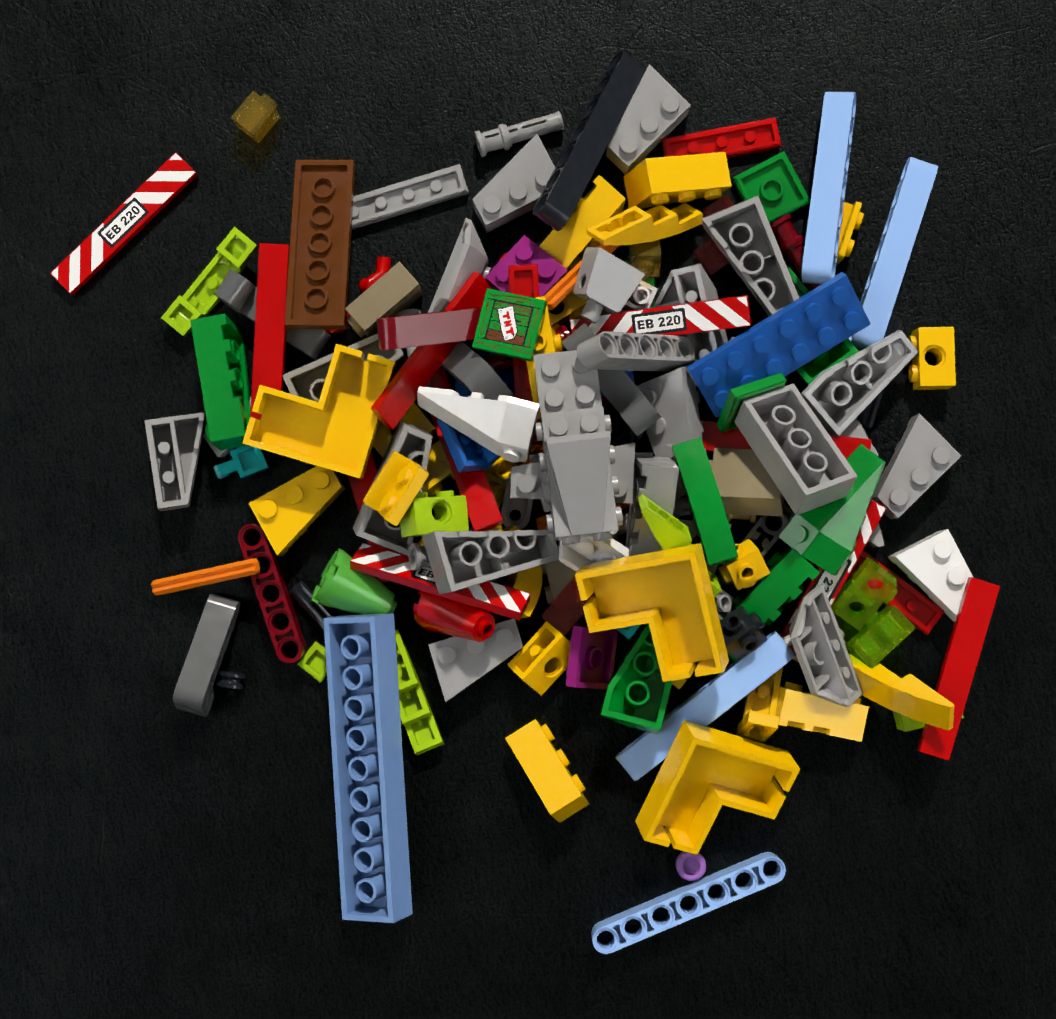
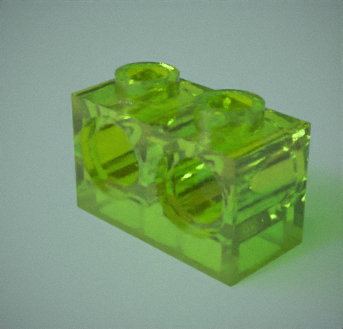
(858, 591)
(881, 637)

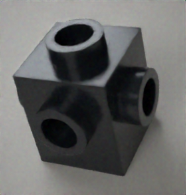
(742, 632)

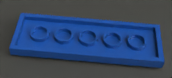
(781, 341)

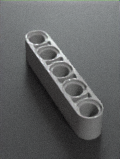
(635, 352)

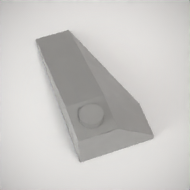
(852, 384)

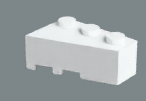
(937, 569)

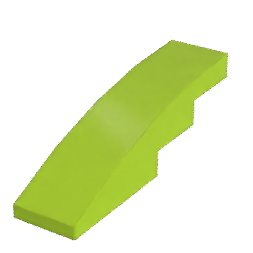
(670, 531)
(414, 707)

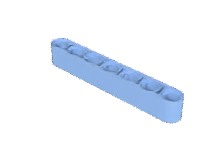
(829, 187)
(895, 249)
(707, 703)
(677, 914)

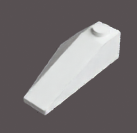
(499, 425)

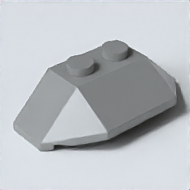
(465, 259)
(688, 286)
(823, 651)

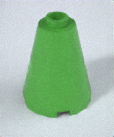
(351, 589)

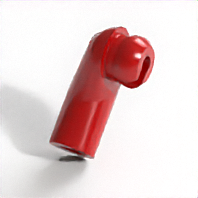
(383, 265)

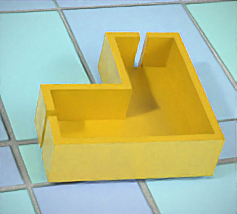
(330, 432)
(670, 594)
(711, 771)

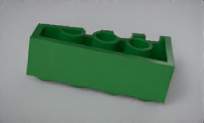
(223, 379)
(781, 586)

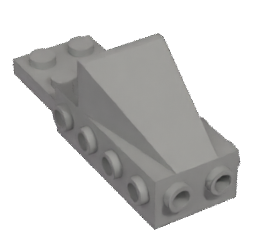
(575, 450)

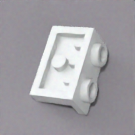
(590, 552)

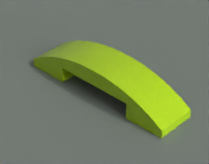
(199, 299)

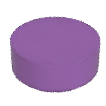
(690, 866)

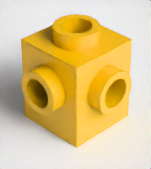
(745, 569)

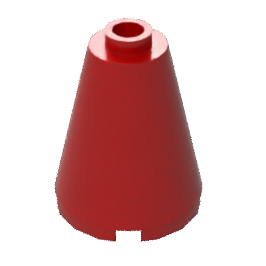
(453, 618)

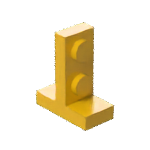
(760, 710)

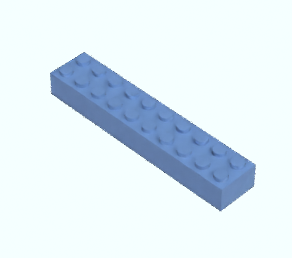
(368, 767)

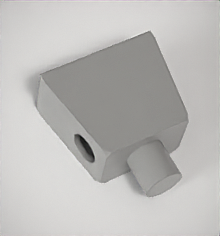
(604, 283)

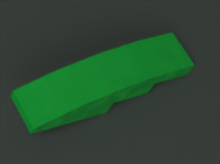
(704, 502)

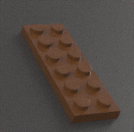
(320, 244)

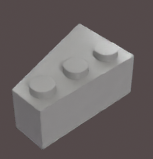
(647, 120)
(515, 186)
(174, 457)
(915, 465)
(464, 661)

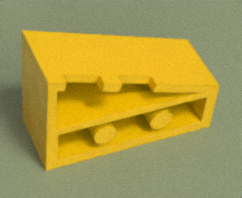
(677, 179)
(571, 241)
(295, 506)
(820, 715)
(548, 770)

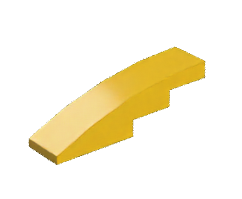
(641, 226)
(904, 695)

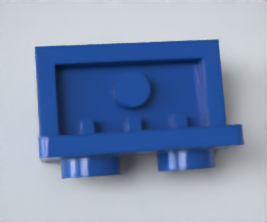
(466, 452)

